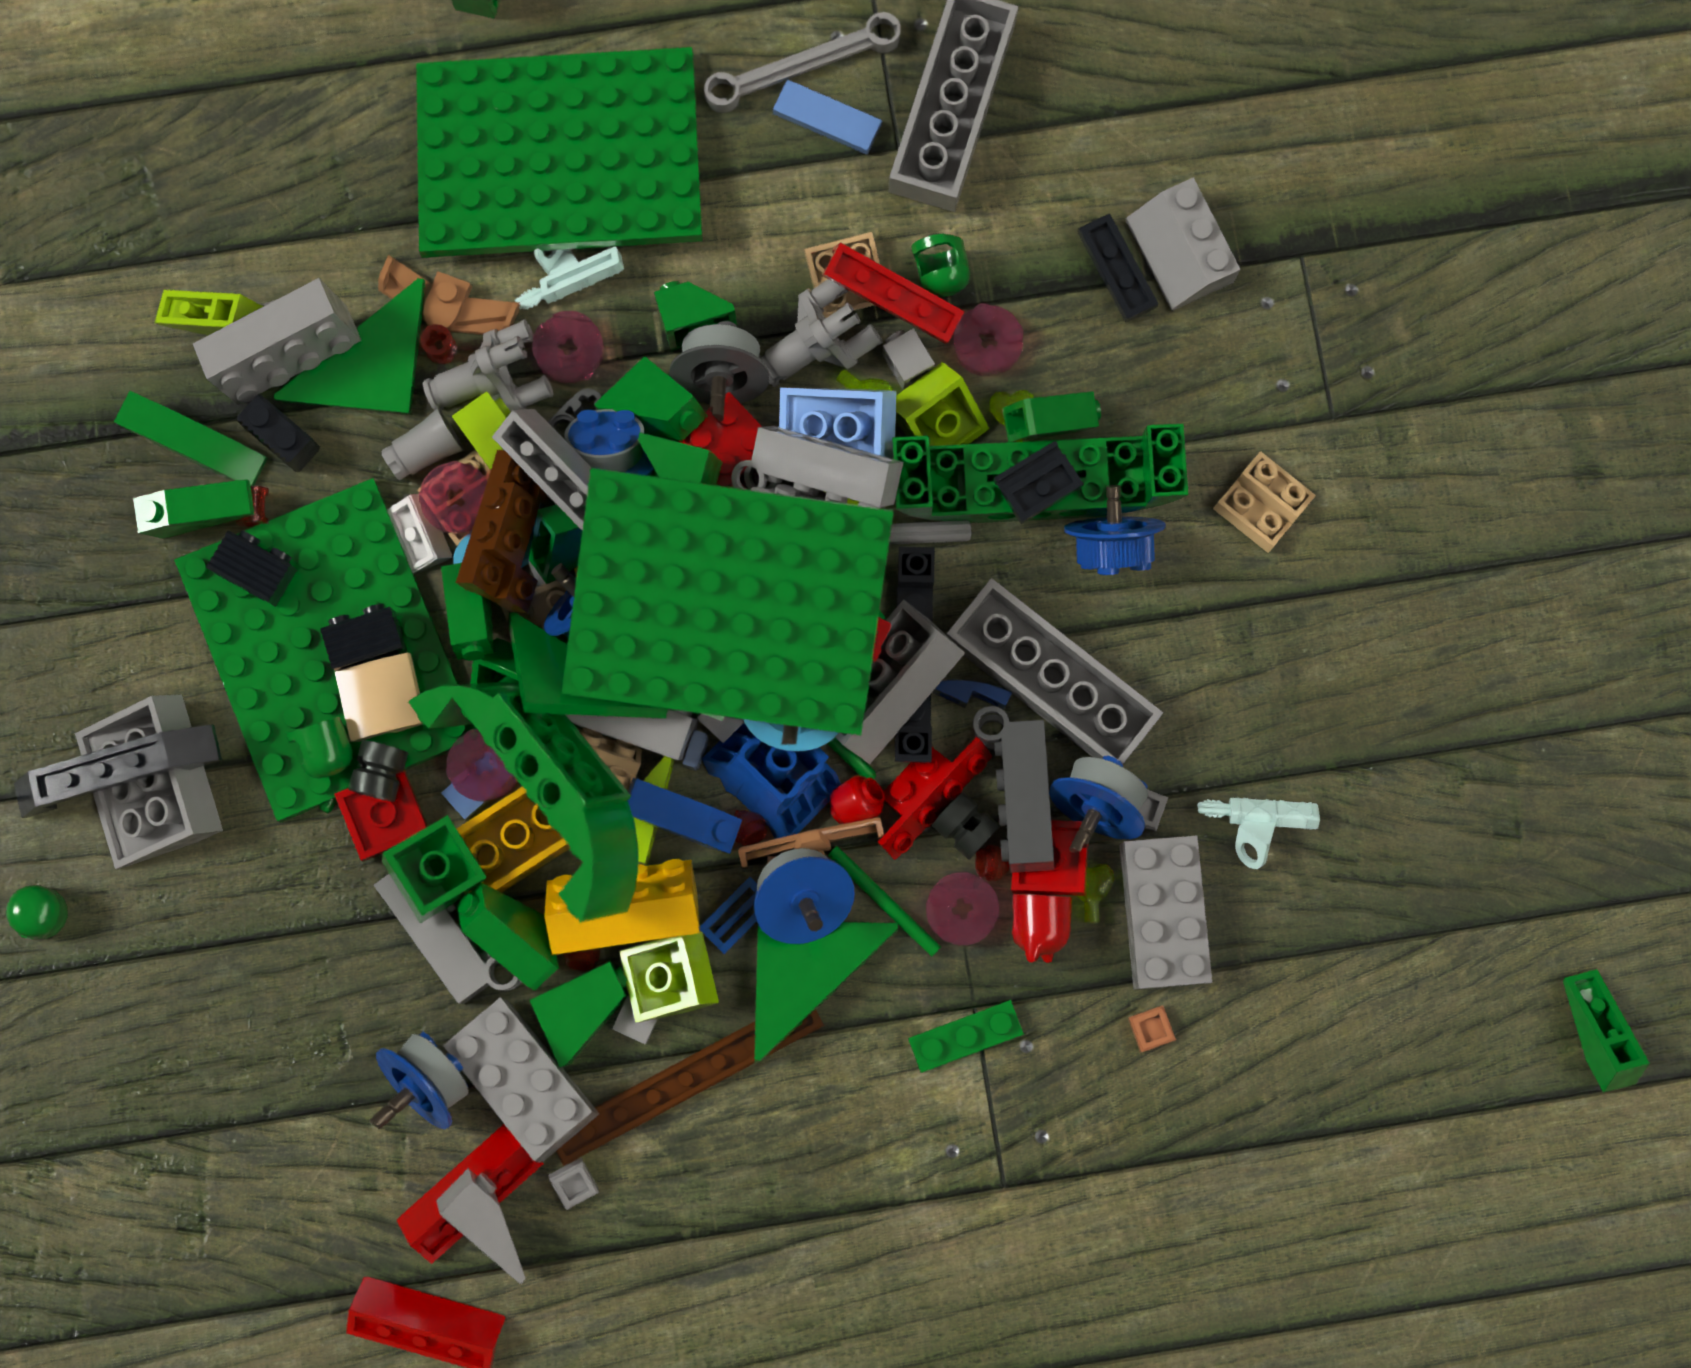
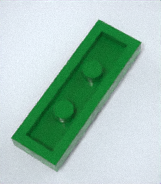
(965, 1036)

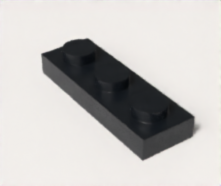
(1117, 267)

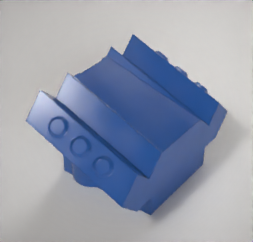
(773, 782)

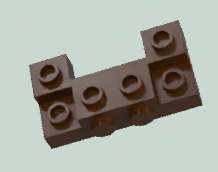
(502, 536)

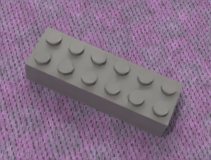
(952, 101)
(1052, 675)

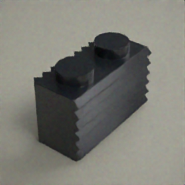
(278, 433)
(252, 567)
(363, 637)

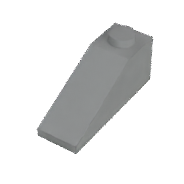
(475, 1211)

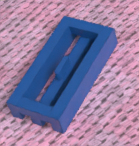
(715, 937)

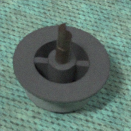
(720, 361)

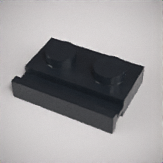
(1038, 482)

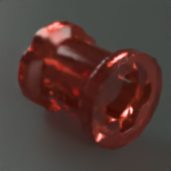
(430, 336)
(258, 496)

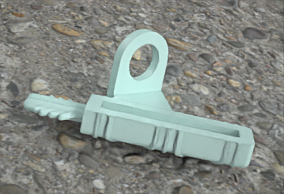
(569, 275)
(1259, 820)

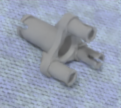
(818, 336)
(489, 372)

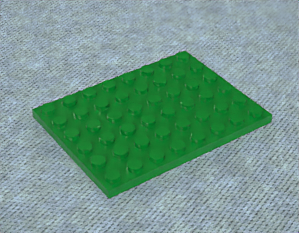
(557, 152)
(726, 601)
(277, 656)

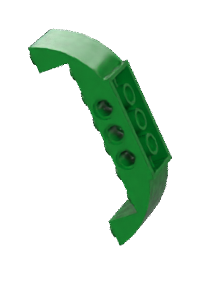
(959, 482)
(562, 778)

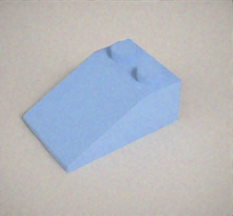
(842, 416)

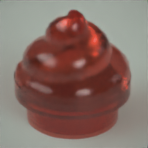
(751, 829)
(989, 863)
(582, 960)

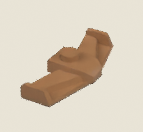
(448, 301)
(814, 839)

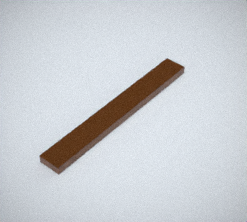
(674, 1087)

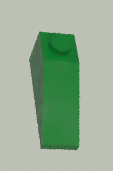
(192, 508)
(1604, 1032)

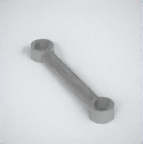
(802, 62)

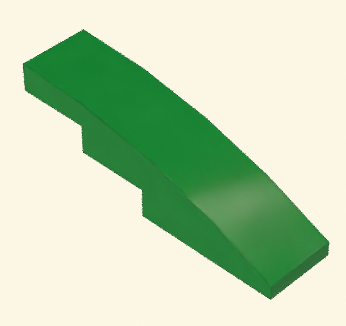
(189, 439)

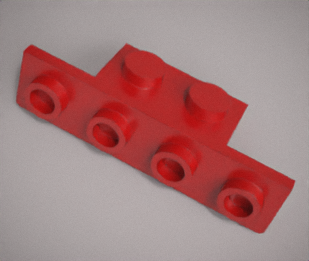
(925, 791)

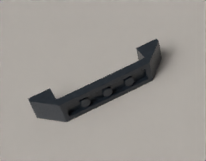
(915, 586)
(140, 758)

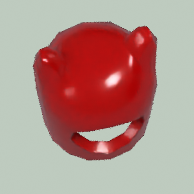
(1041, 924)

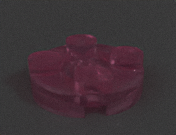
(986, 320)
(556, 331)
(434, 496)
(463, 771)
(980, 919)

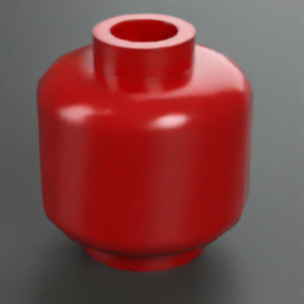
(857, 800)

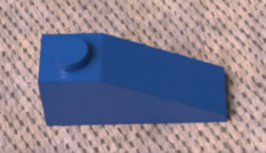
(683, 816)

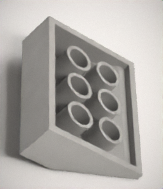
(158, 810)

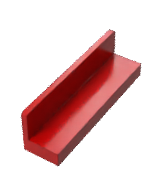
(892, 293)
(498, 1158)
(424, 1324)

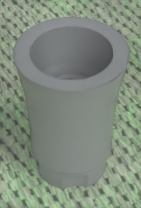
(422, 446)

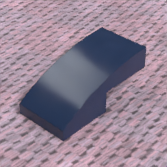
(961, 690)

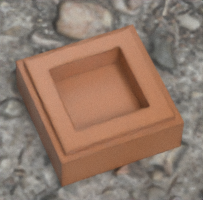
(1151, 1028)

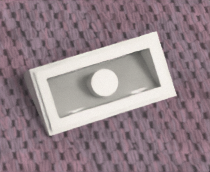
(419, 539)

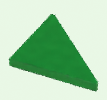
(373, 372)
(540, 675)
(802, 976)

